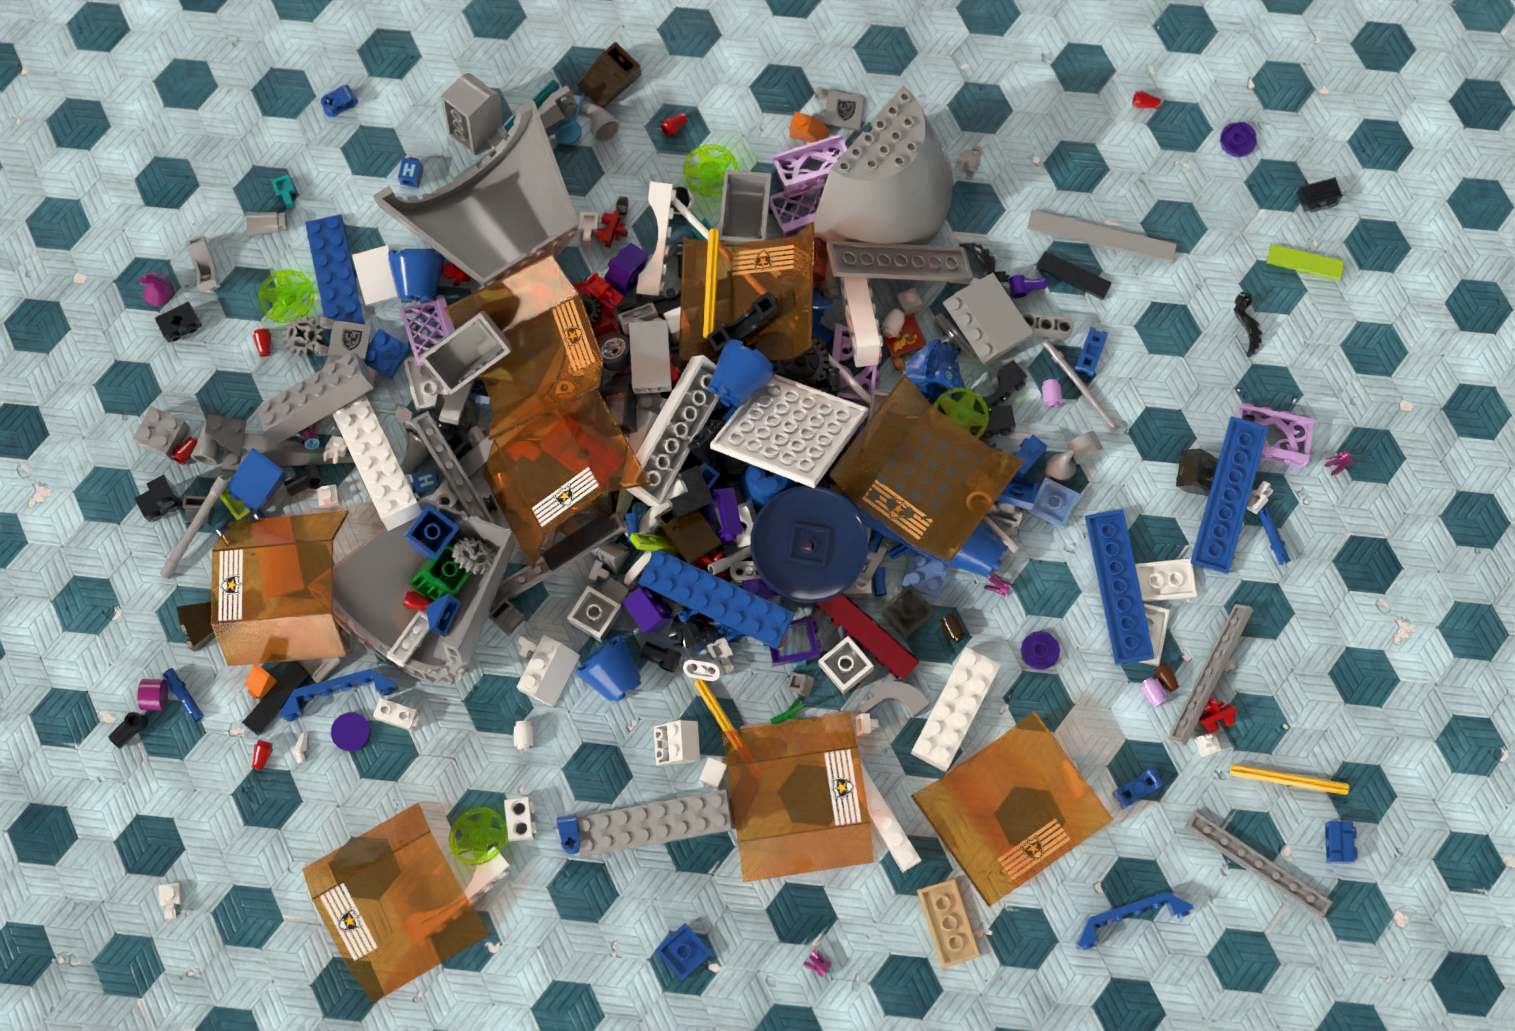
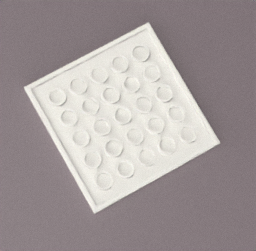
(790, 430)

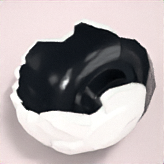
(685, 197)

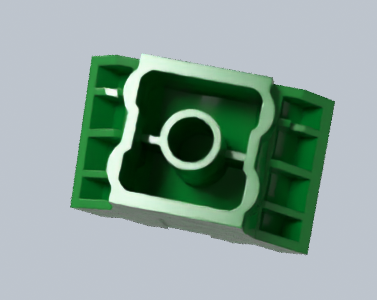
(440, 575)

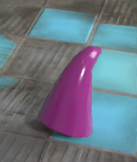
(157, 289)

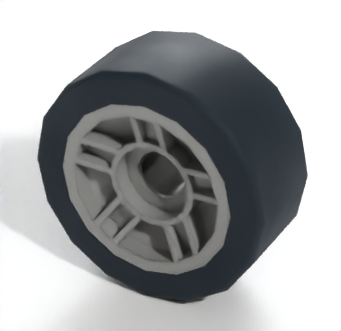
(615, 352)

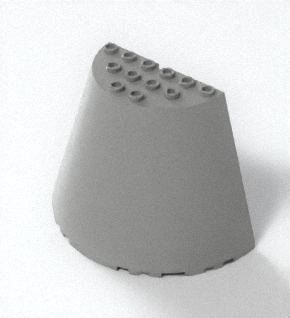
(889, 182)
(499, 211)
(375, 580)

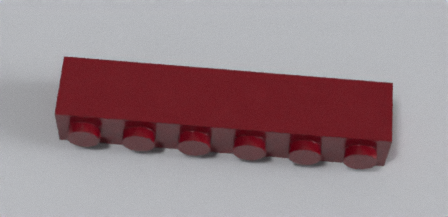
(870, 634)

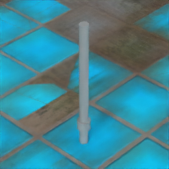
(1058, 357)

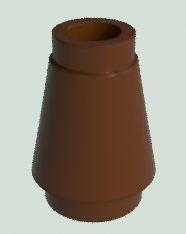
(1166, 677)

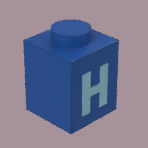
(410, 172)
(425, 483)

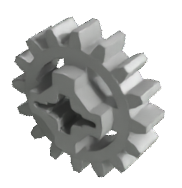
(308, 329)
(473, 555)

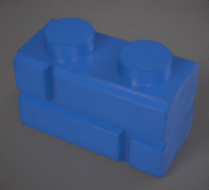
(1340, 842)

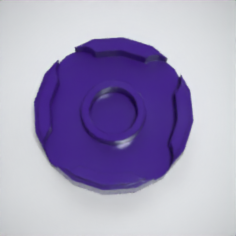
(1238, 139)
(1040, 650)
(350, 732)

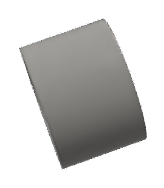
(1085, 447)

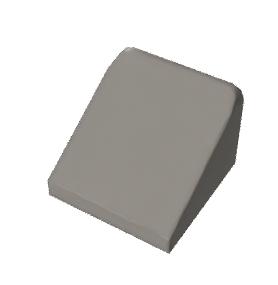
(800, 684)

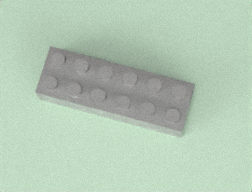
(315, 397)

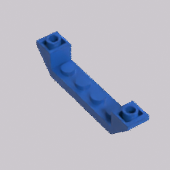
(293, 708)
(1175, 906)

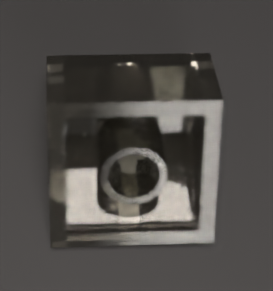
(1196, 471)

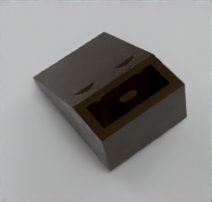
(610, 75)
(688, 533)

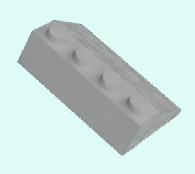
(988, 318)

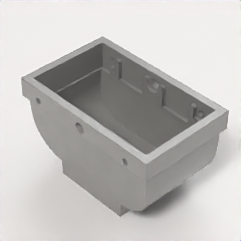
(744, 207)
(466, 352)

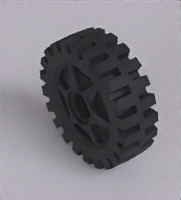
(810, 371)

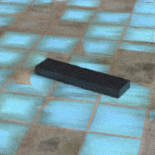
(1073, 275)
(579, 541)
(275, 699)

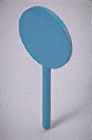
(570, 130)

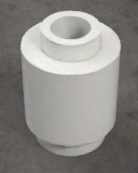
(893, 323)
(523, 735)

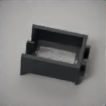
(622, 405)

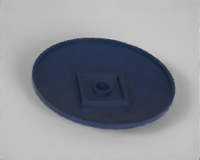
(814, 516)

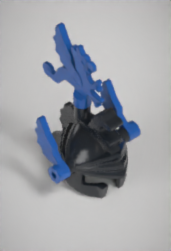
(695, 629)

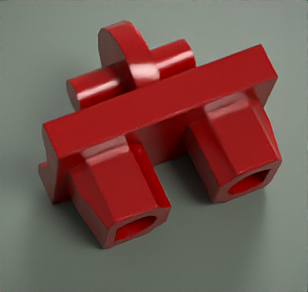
(607, 236)
(452, 271)
(604, 293)
(707, 559)
(1215, 713)

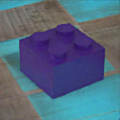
(625, 268)
(648, 610)

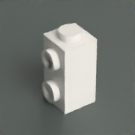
(396, 715)

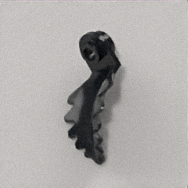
(986, 261)
(1242, 302)

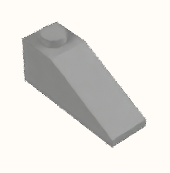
(613, 556)

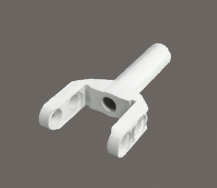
(647, 525)

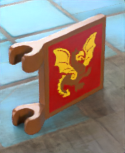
(908, 340)

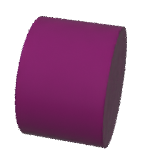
(152, 694)

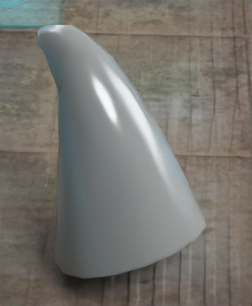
(603, 123)
(415, 453)
(1061, 467)

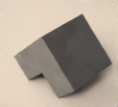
(192, 505)
(506, 617)

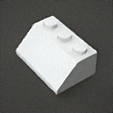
(548, 671)

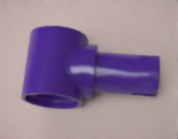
(1022, 286)

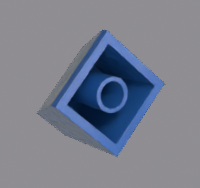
(256, 481)
(430, 533)

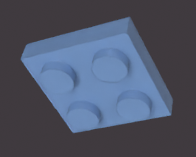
(1054, 502)
(925, 575)

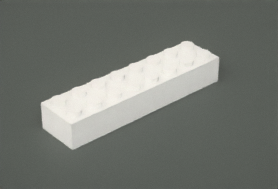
(674, 428)
(377, 463)

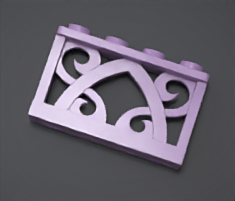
(794, 159)
(842, 342)
(1280, 419)

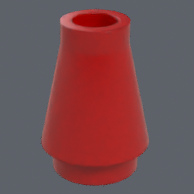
(1145, 100)
(672, 125)
(263, 341)
(183, 453)
(416, 601)
(261, 754)

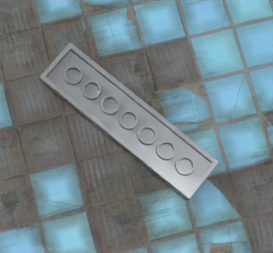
(899, 261)
(654, 823)

